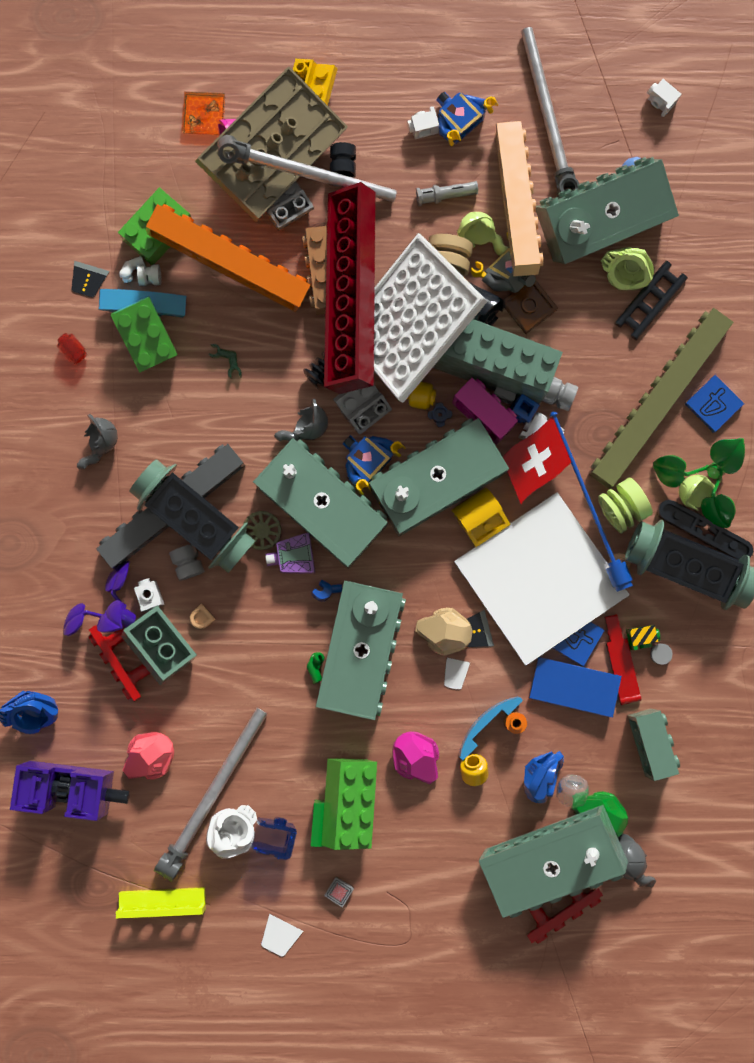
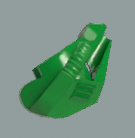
(614, 809)

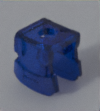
(279, 852)

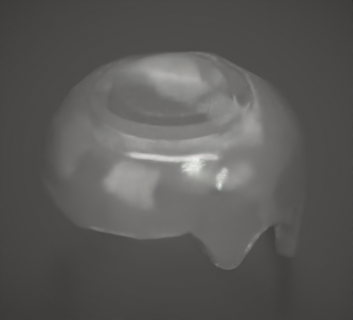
(572, 790)

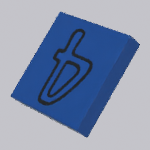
(714, 403)
(581, 643)

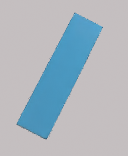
(165, 303)

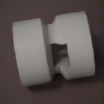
(561, 394)
(186, 562)

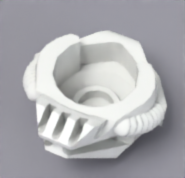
(231, 831)

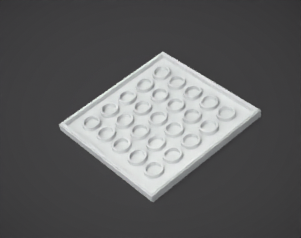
(419, 315)

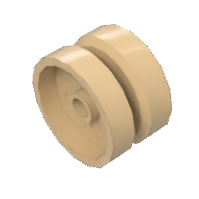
(454, 250)

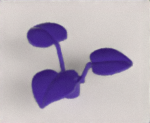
(114, 616)

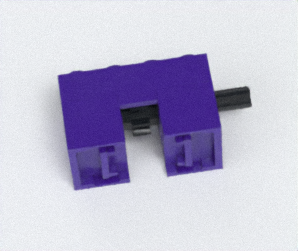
(86, 790)

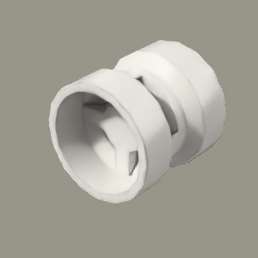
(149, 275)

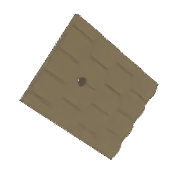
(282, 122)

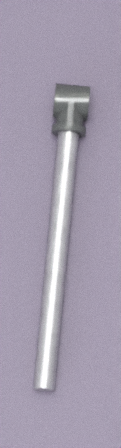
(243, 153)
(564, 175)
(170, 862)

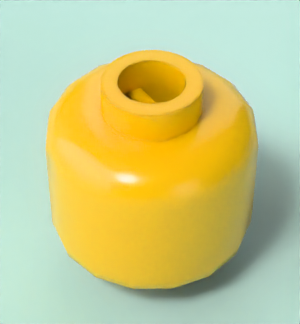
(422, 396)
(474, 770)

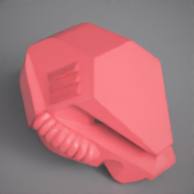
(149, 756)

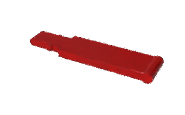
(621, 662)

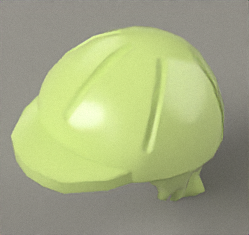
(480, 230)
(694, 490)

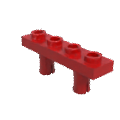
(128, 679)
(556, 922)

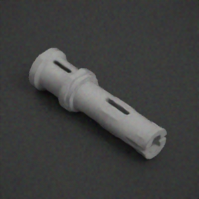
(438, 193)

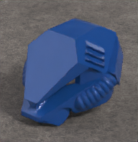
(36, 712)
(542, 775)

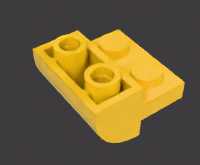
(317, 76)
(481, 516)

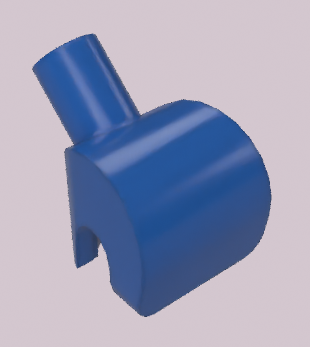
(327, 591)

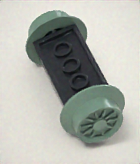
(191, 515)
(692, 565)

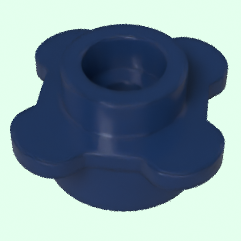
(440, 408)

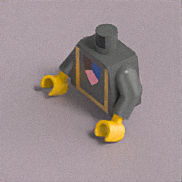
(500, 275)

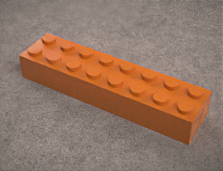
(226, 257)

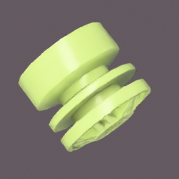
(626, 504)

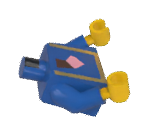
(461, 115)
(368, 458)

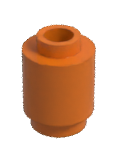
(508, 722)

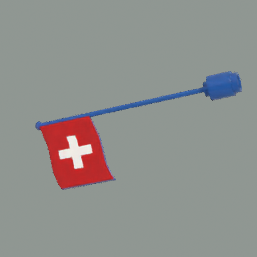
(542, 459)

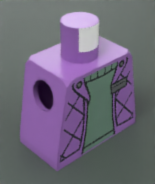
(293, 555)

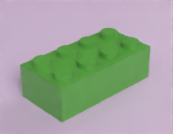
(349, 804)

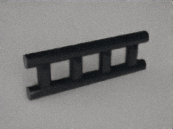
(663, 298)

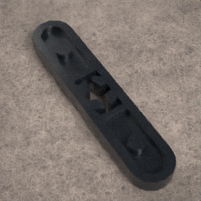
(687, 520)

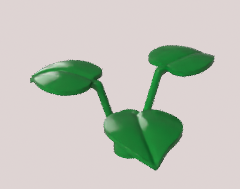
(727, 458)

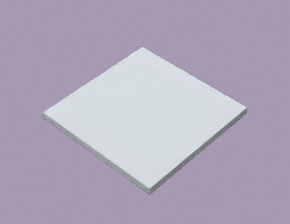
(540, 578)

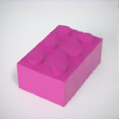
(478, 403)

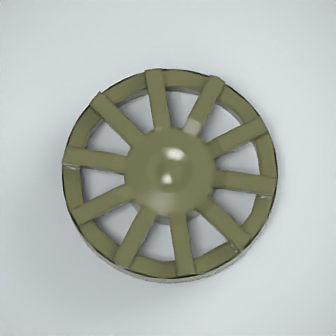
(262, 530)

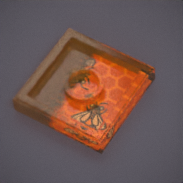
(202, 112)

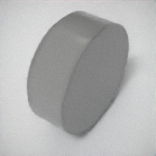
(661, 654)

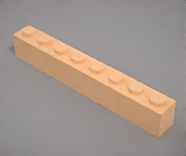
(517, 199)

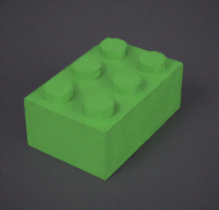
(135, 232)
(144, 334)

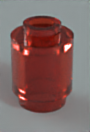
(71, 348)

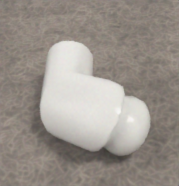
(128, 267)

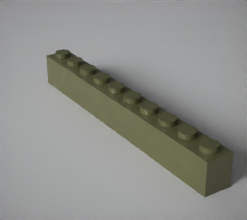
(661, 397)

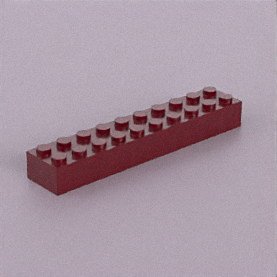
(350, 289)

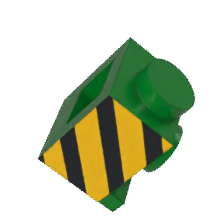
(642, 636)

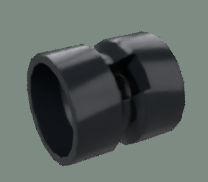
(343, 159)

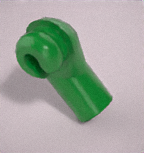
(314, 665)

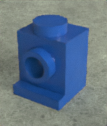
(524, 408)

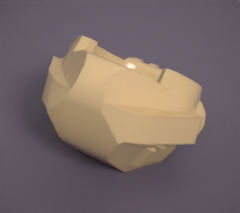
(445, 631)

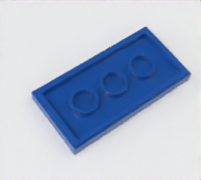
(575, 687)

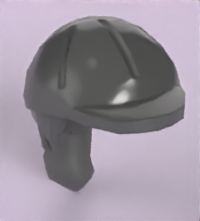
(309, 426)
(102, 440)
(636, 862)

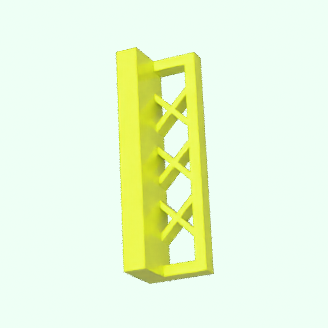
(161, 903)

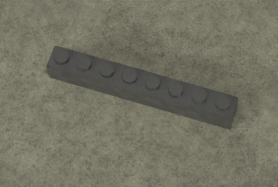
(147, 526)

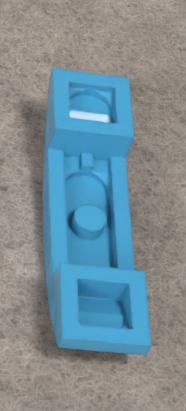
(506, 706)

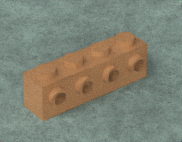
(316, 243)

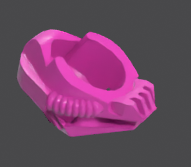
(416, 757)

